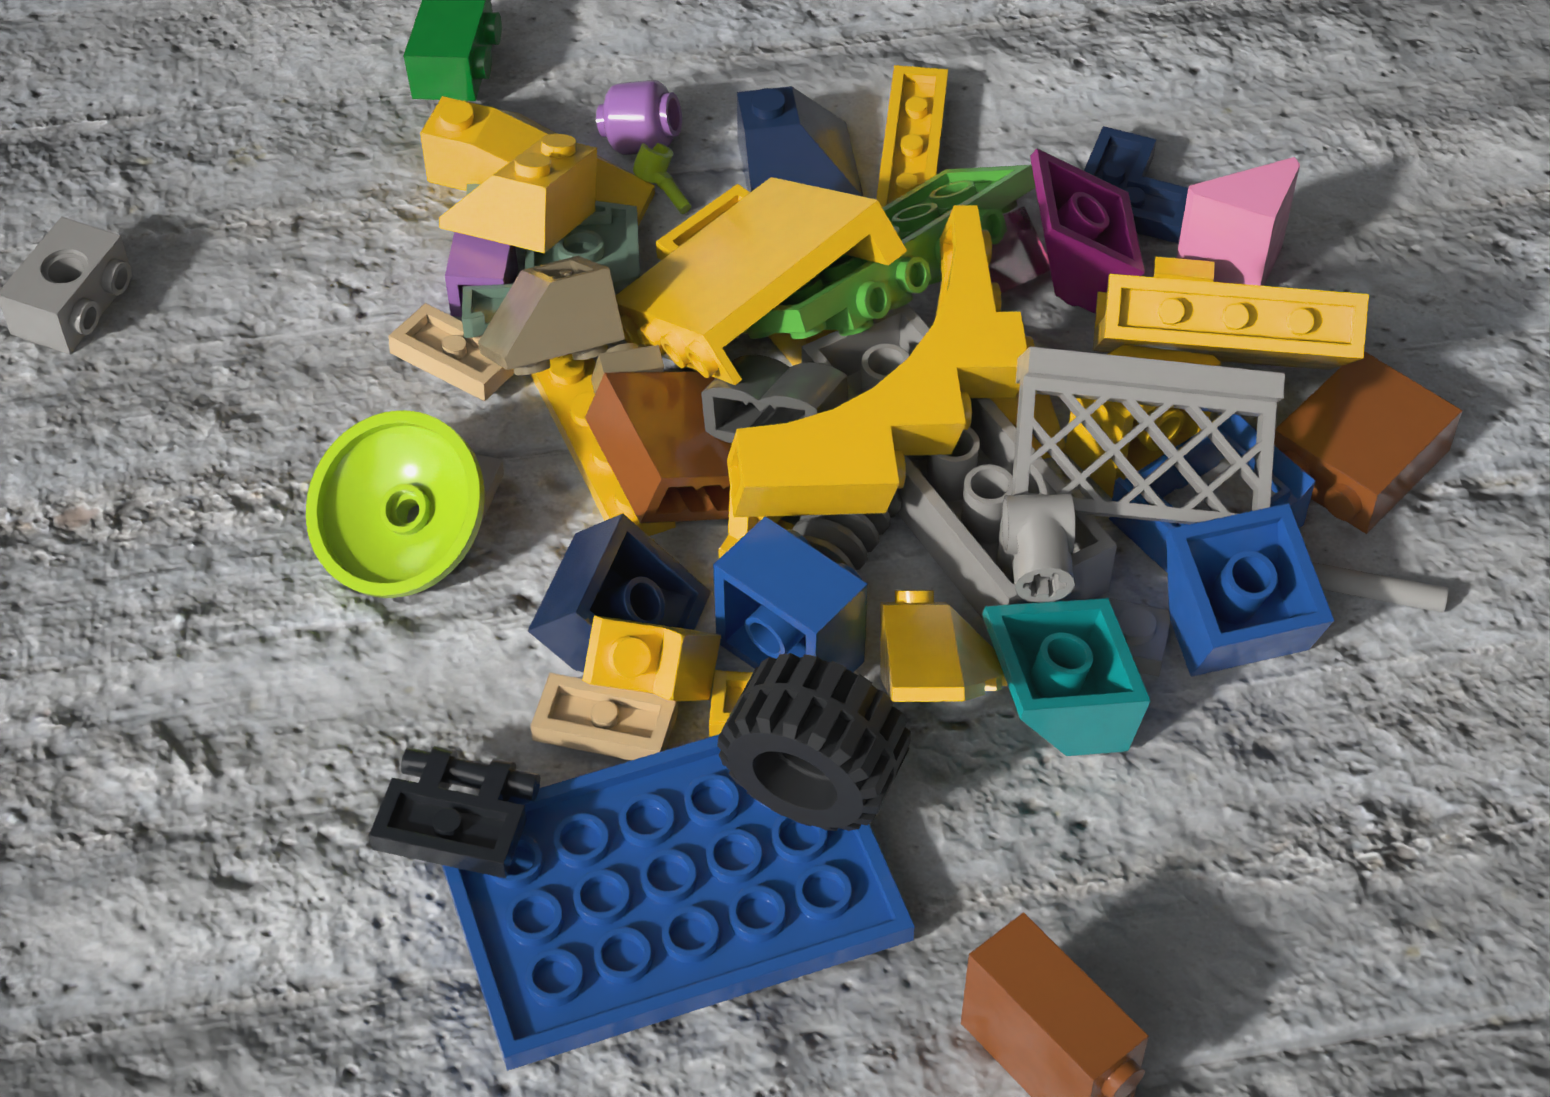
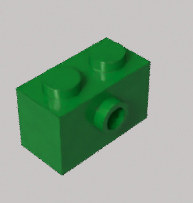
(451, 48)

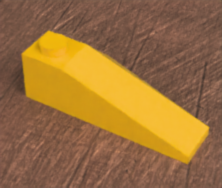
(474, 141)
(933, 652)

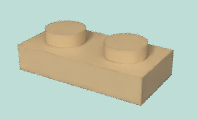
(439, 347)
(602, 719)

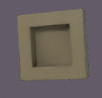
(627, 358)

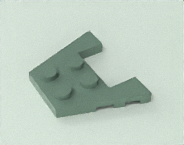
(604, 237)

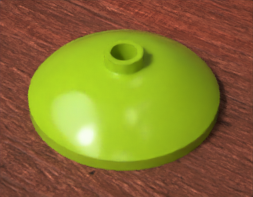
(371, 483)

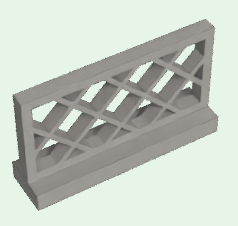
(1149, 383)

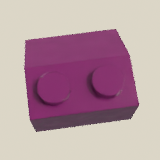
(1085, 230)

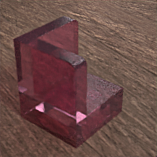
(1018, 254)

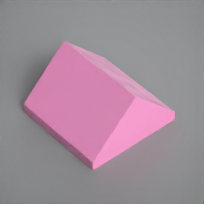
(1239, 221)

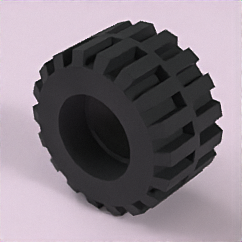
(814, 742)

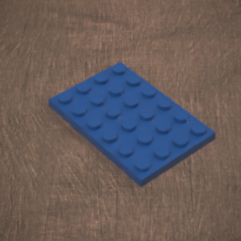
(660, 899)

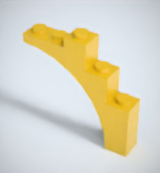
(855, 453)

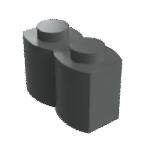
(770, 395)

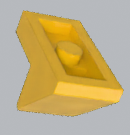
(651, 659)

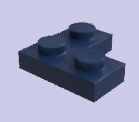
(1124, 162)

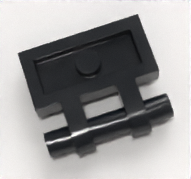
(449, 825)

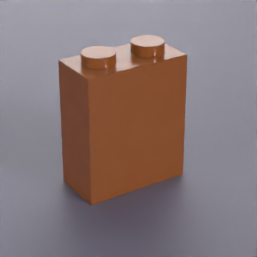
(1367, 439)
(659, 445)
(1049, 1018)

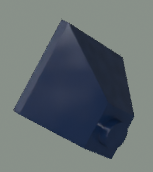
(793, 140)

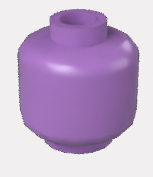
(639, 115)

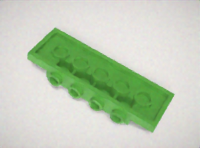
(858, 290)

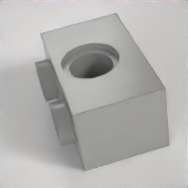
(65, 285)

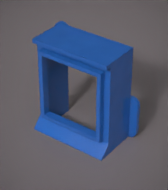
(1288, 482)

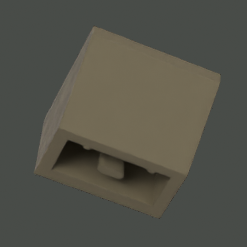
(554, 313)

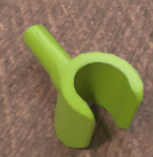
(652, 167)

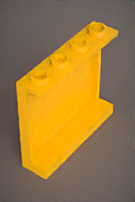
(747, 267)
(1233, 321)

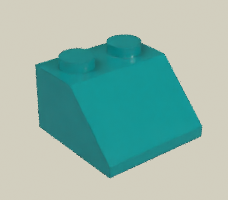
(1070, 673)

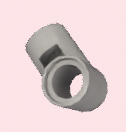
(1041, 538)

